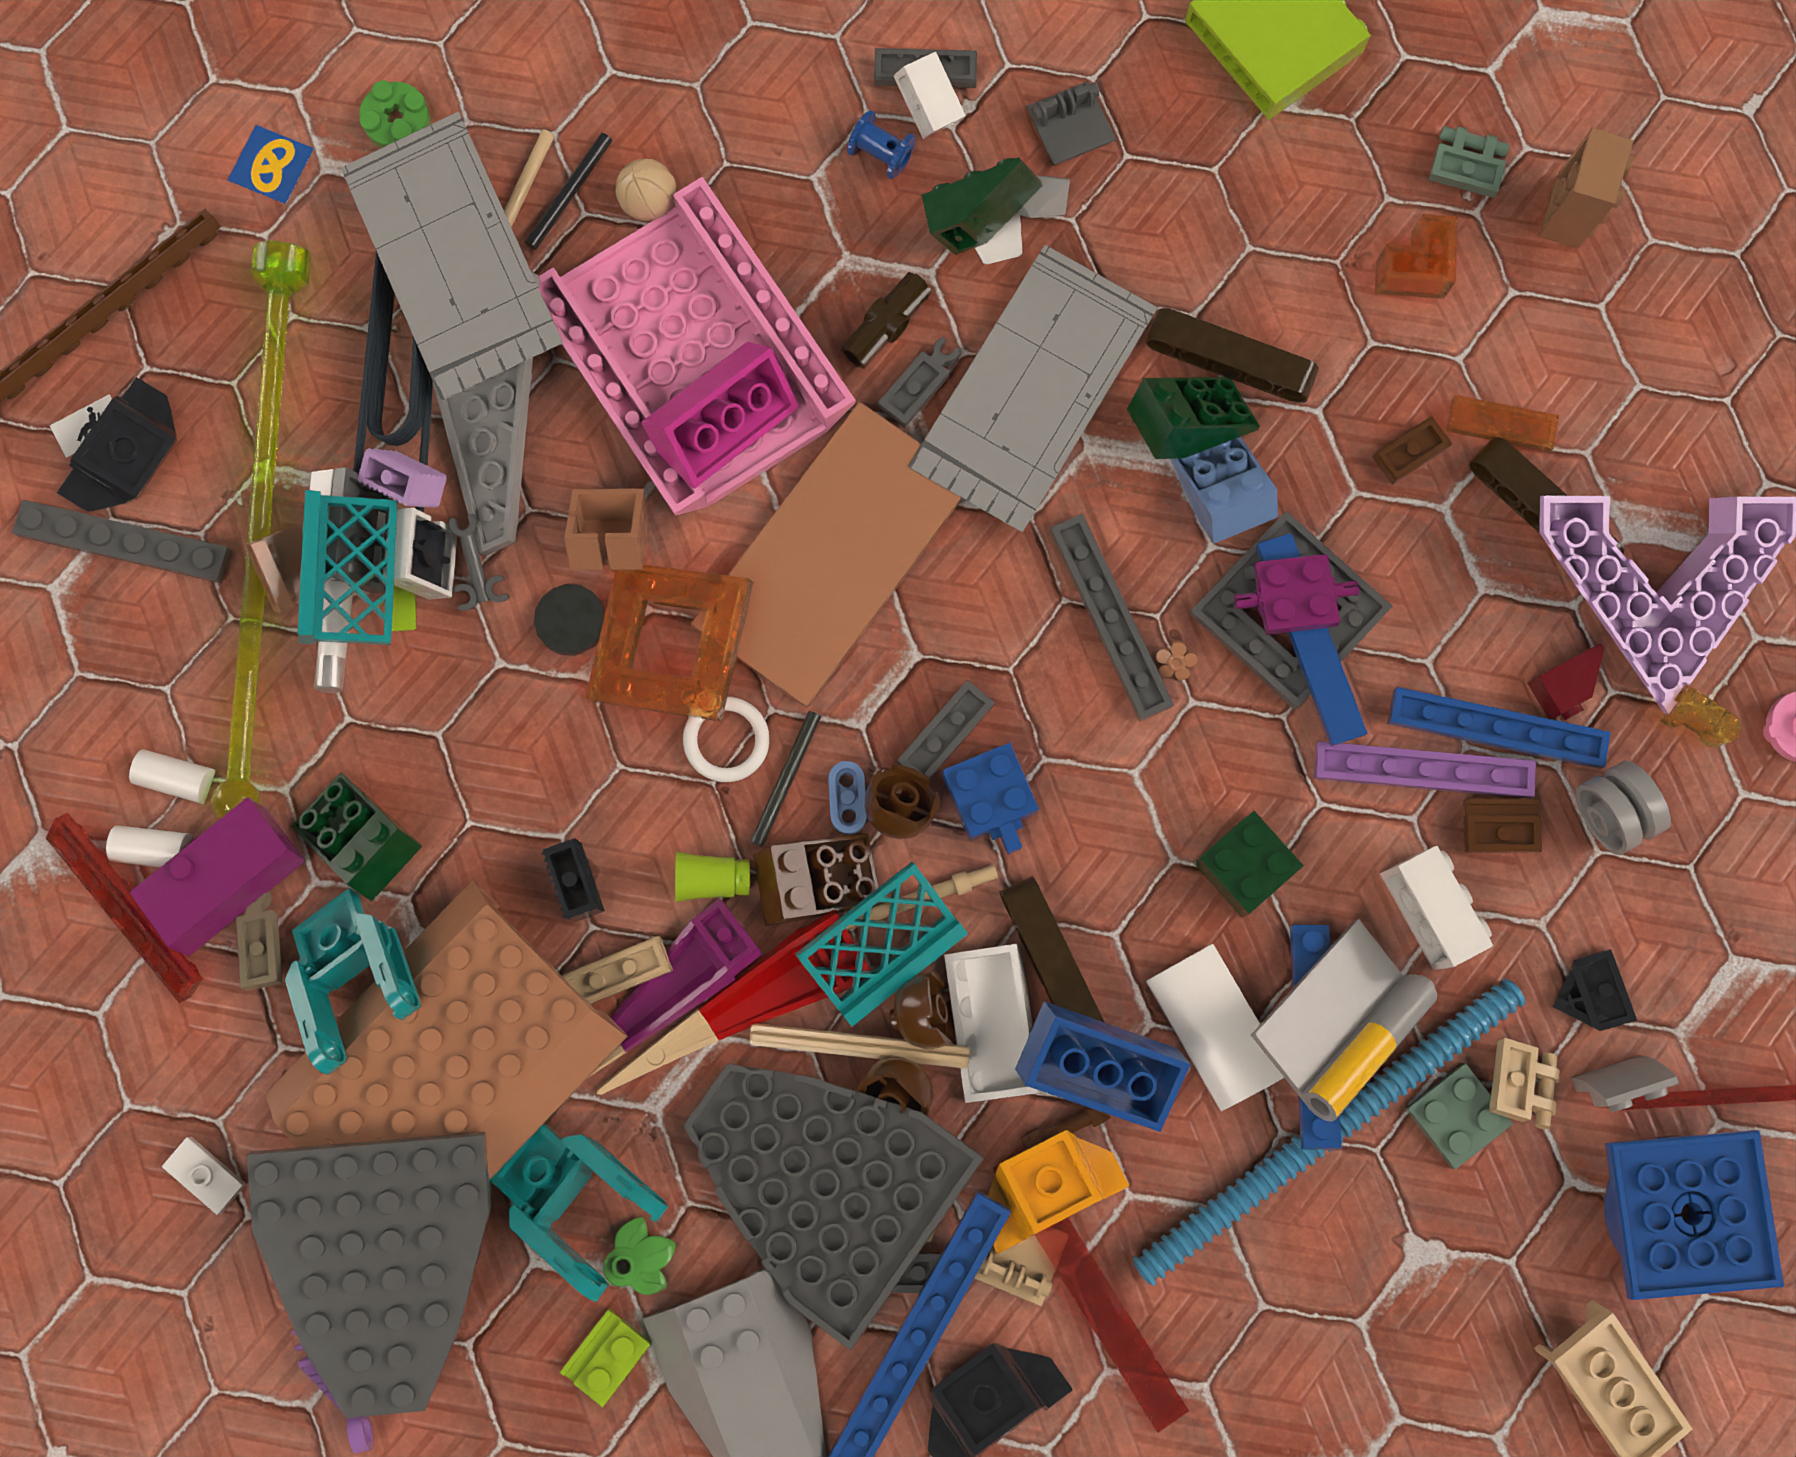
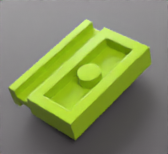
(606, 1357)

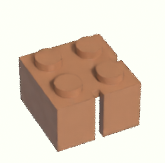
(606, 529)

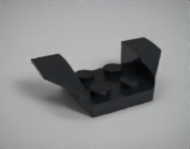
(121, 450)
(991, 1399)

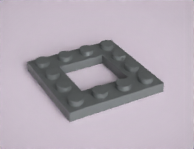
(1262, 652)

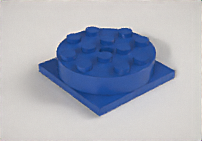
(1730, 1226)

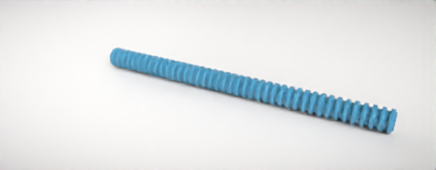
(1366, 1103)

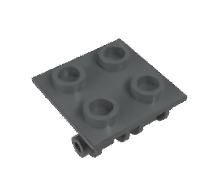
(1071, 122)

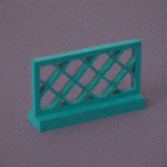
(314, 563)
(893, 971)

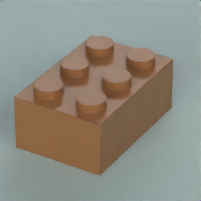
(1587, 188)

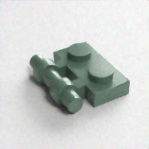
(1465, 168)

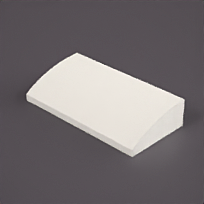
(990, 1018)
(1214, 1026)

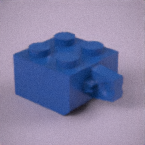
(991, 796)

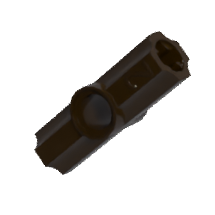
(886, 320)

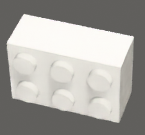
(1437, 908)

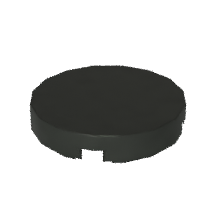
(569, 619)

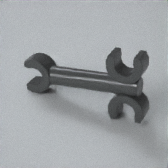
(480, 589)

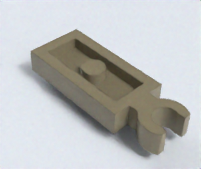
(259, 945)

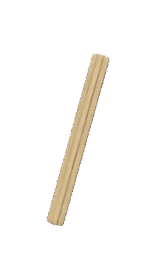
(856, 1045)

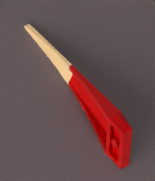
(762, 992)

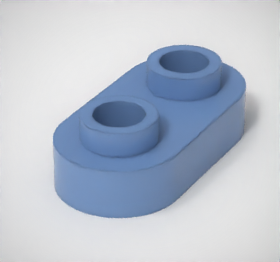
(847, 798)

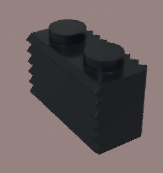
(573, 880)

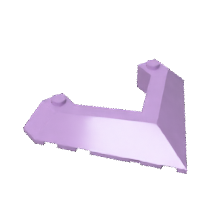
(1678, 626)

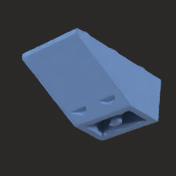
(1227, 489)

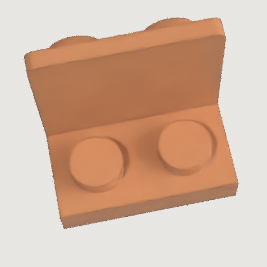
(279, 565)

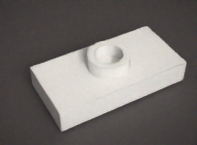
(204, 1175)

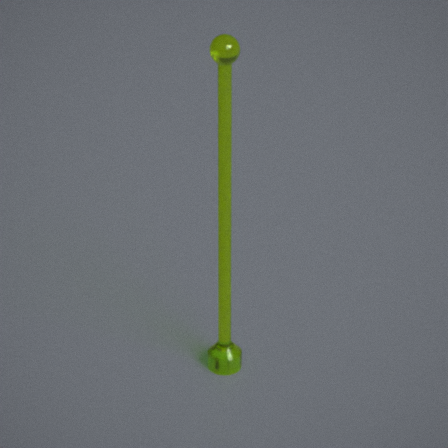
(281, 272)

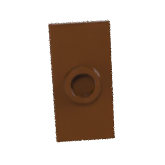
(1412, 450)

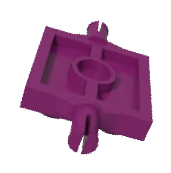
(1296, 594)

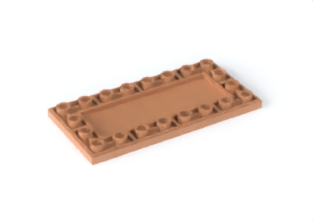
(835, 553)

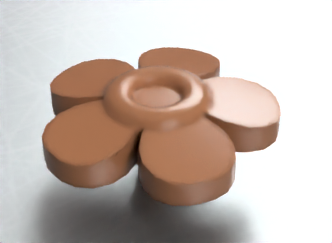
(1176, 660)

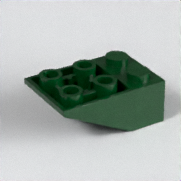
(979, 205)
(1189, 414)
(356, 837)

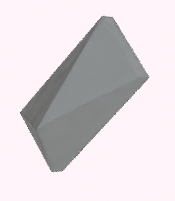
(1049, 199)

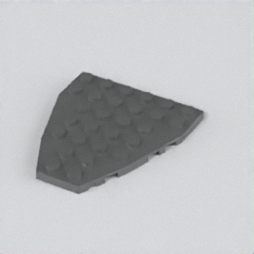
(827, 1186)
(373, 1257)

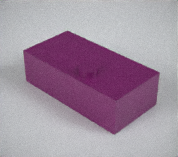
(217, 877)

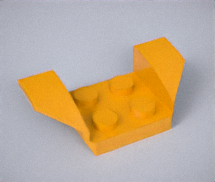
(1052, 1185)

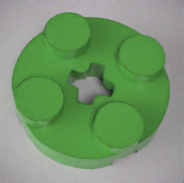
(387, 98)

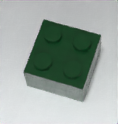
(1248, 864)

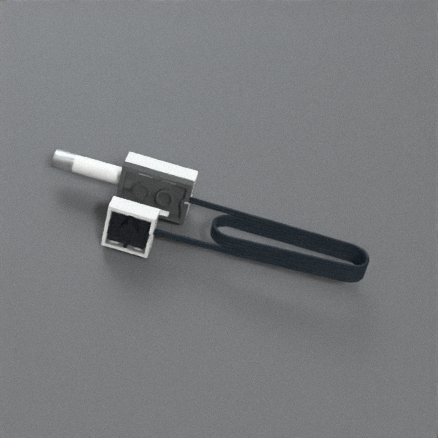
(422, 548)

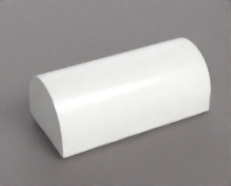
(171, 776)
(144, 845)

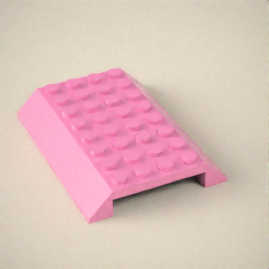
(669, 310)

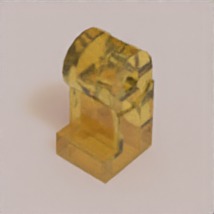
(1703, 716)

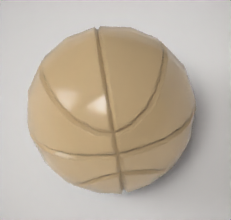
(645, 189)

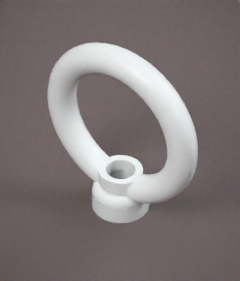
(738, 772)

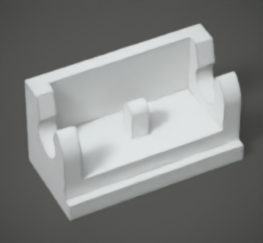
(929, 95)

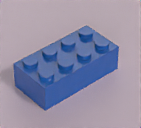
(1102, 1066)

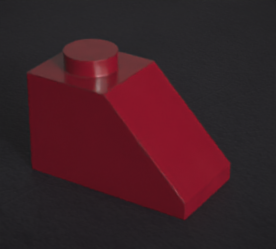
(1568, 684)

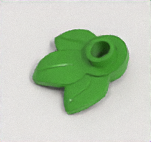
(644, 1255)

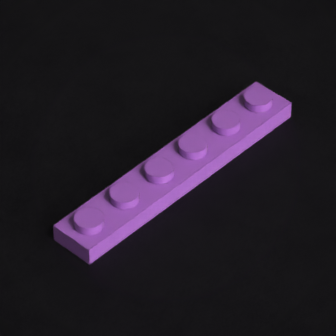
(1425, 770)

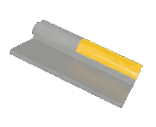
(1343, 1021)

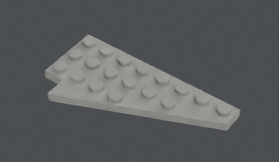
(487, 446)

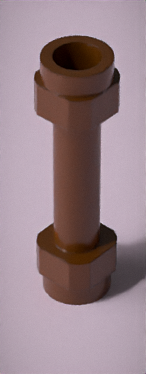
(1072, 1124)

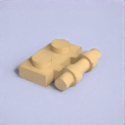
(1515, 1083)

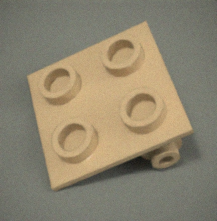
(1019, 1271)

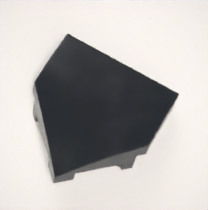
(1595, 993)

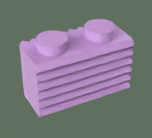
(402, 478)

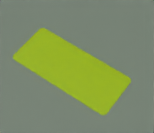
(403, 610)

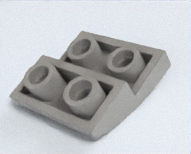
(1626, 1080)

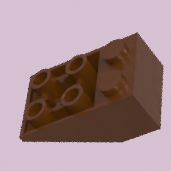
(814, 877)

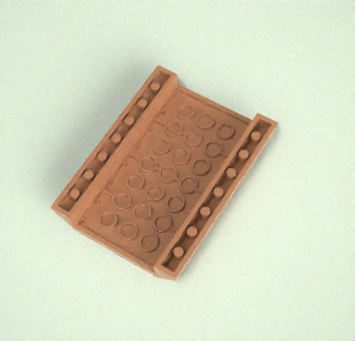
(484, 1053)

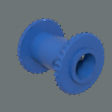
(881, 144)

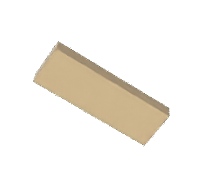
(620, 971)

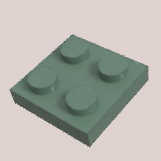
(1457, 1116)

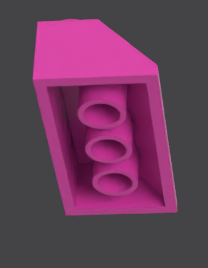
(721, 413)

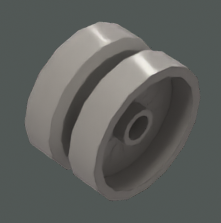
(1623, 807)

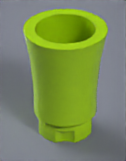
(710, 877)

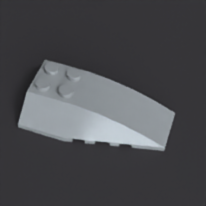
(742, 1370)

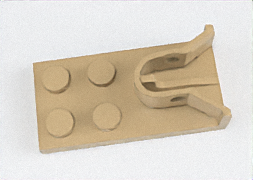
(1617, 1387)

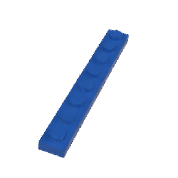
(922, 1328)

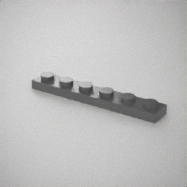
(122, 541)
(1111, 617)

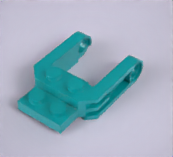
(332, 950)
(545, 1181)

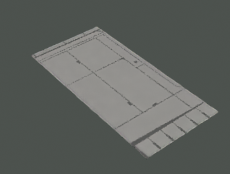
(451, 256)
(1033, 388)

